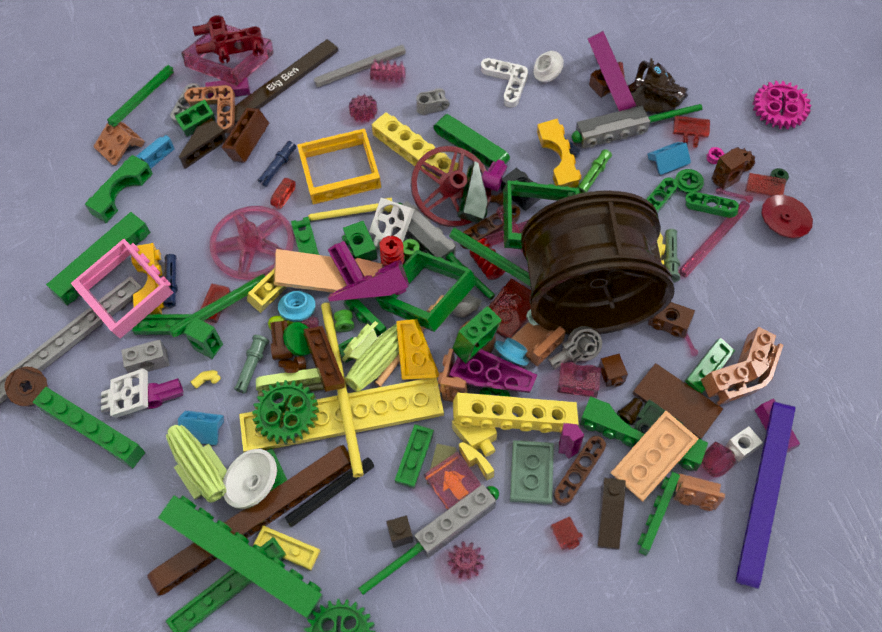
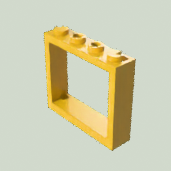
(345, 187)

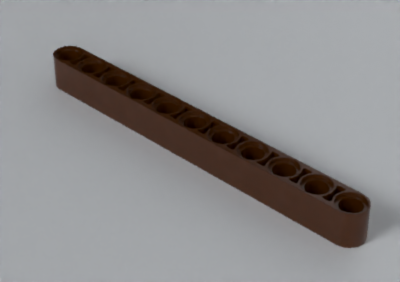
(251, 520)

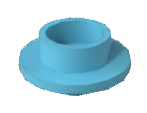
(296, 306)
(512, 351)

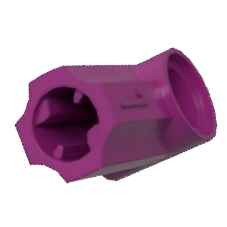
(493, 177)
(162, 392)

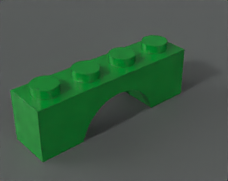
(131, 173)

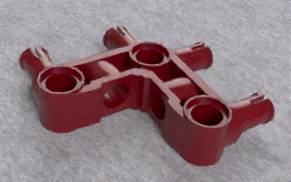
(224, 42)

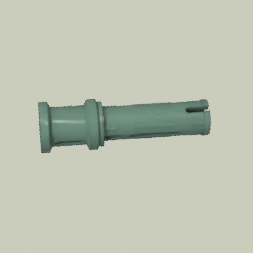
(672, 262)
(253, 355)

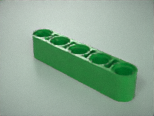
(470, 140)

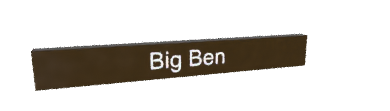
(286, 78)

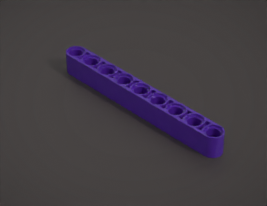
(765, 495)

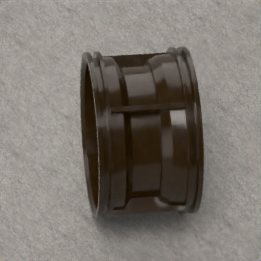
(596, 262)

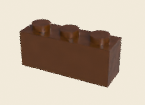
(245, 135)

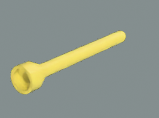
(348, 211)

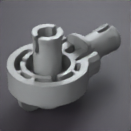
(578, 347)

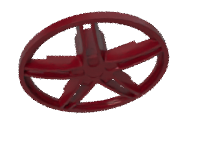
(450, 183)

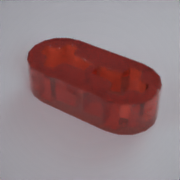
(283, 193)

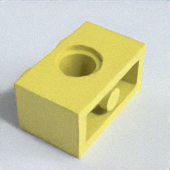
(264, 293)

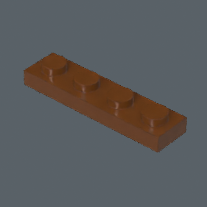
(324, 358)

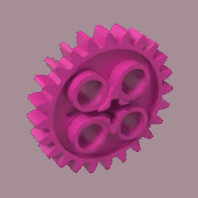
(769, 104)

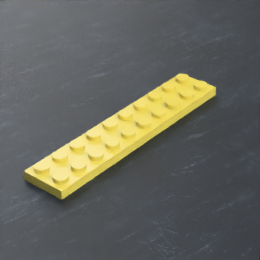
(369, 409)

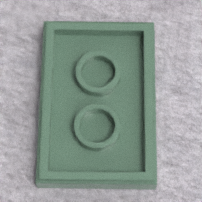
(532, 472)

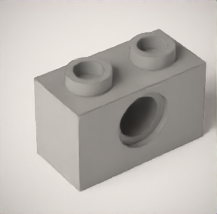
(146, 356)

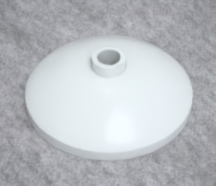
(249, 478)

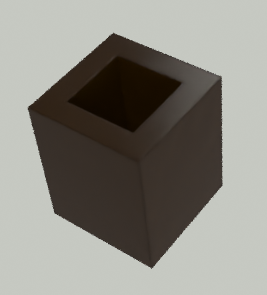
(400, 531)

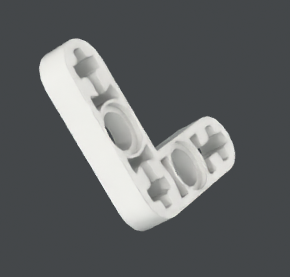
(511, 75)

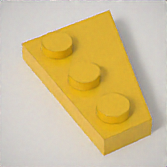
(414, 352)

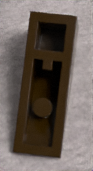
(203, 141)
(611, 513)

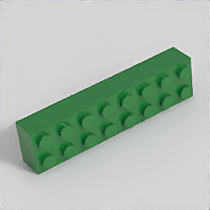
(240, 556)

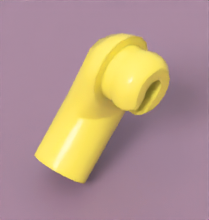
(205, 376)

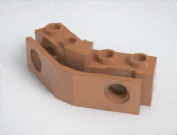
(754, 362)

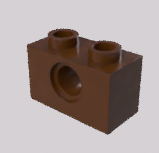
(729, 169)
(682, 320)

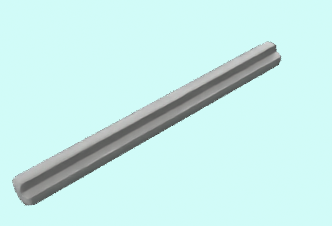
(359, 65)

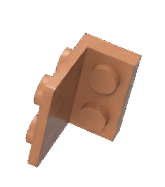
(115, 140)
(539, 341)
(450, 386)
(698, 492)

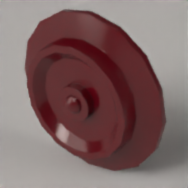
(787, 216)

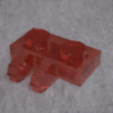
(691, 127)

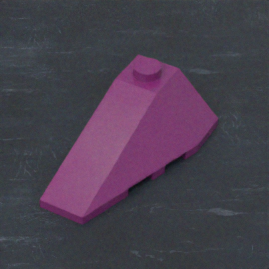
(386, 282)
(493, 372)

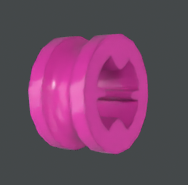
(711, 158)

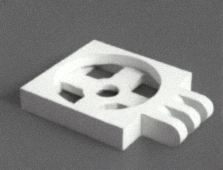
(379, 216)
(113, 395)

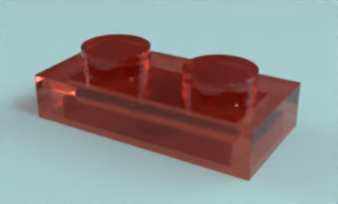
(765, 185)
(214, 293)

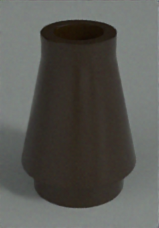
(630, 411)

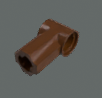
(278, 347)

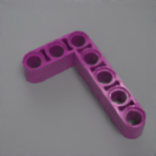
(611, 71)

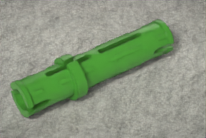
(597, 166)

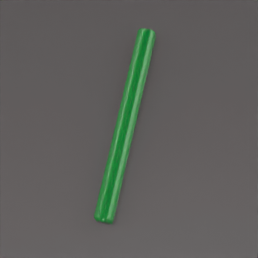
(140, 96)
(490, 255)
(216, 306)

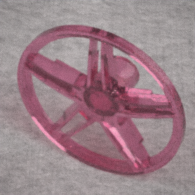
(249, 240)

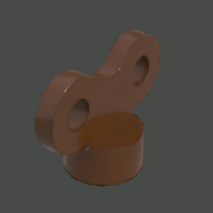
(293, 366)

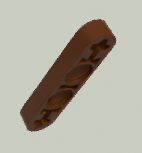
(488, 224)
(582, 472)

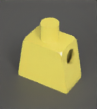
(477, 437)

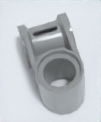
(430, 101)

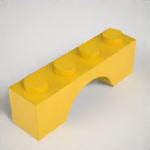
(552, 137)
(154, 256)

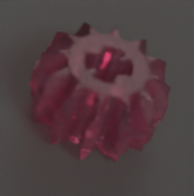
(363, 108)
(466, 552)

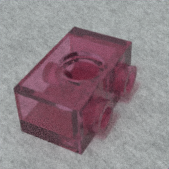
(586, 387)

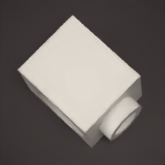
(749, 439)

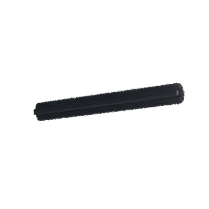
(326, 494)

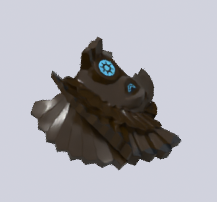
(658, 89)

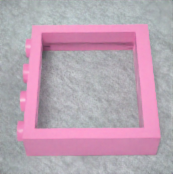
(106, 265)

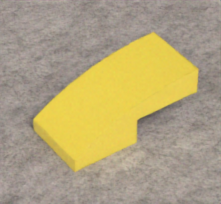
(473, 457)

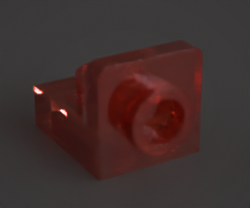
(566, 534)

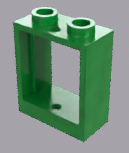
(477, 331)

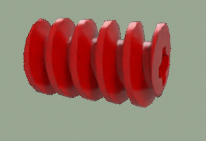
(391, 250)
(492, 271)

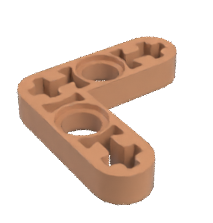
(221, 102)

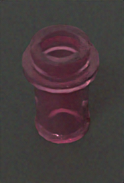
(310, 322)

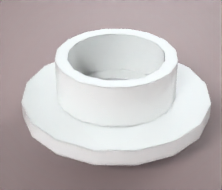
(548, 66)

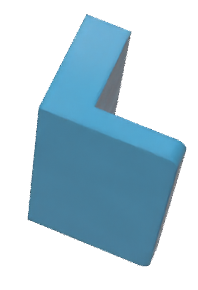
(156, 151)
(670, 157)
(202, 425)

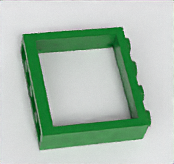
(530, 190)
(446, 305)

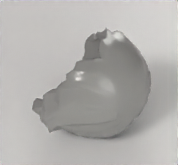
(466, 306)

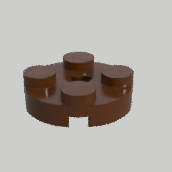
(22, 375)

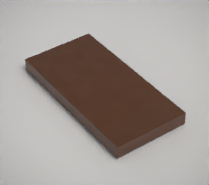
(678, 399)

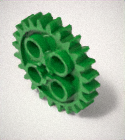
(268, 408)
(346, 612)

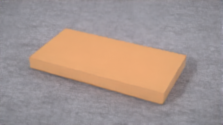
(306, 271)
(654, 455)

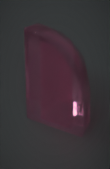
(718, 460)

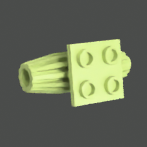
(371, 355)
(197, 465)

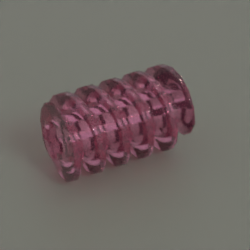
(388, 71)

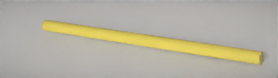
(343, 395)

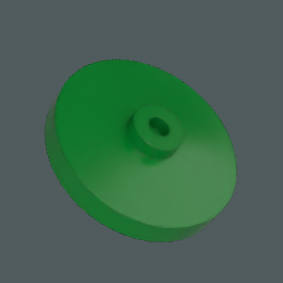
(295, 339)

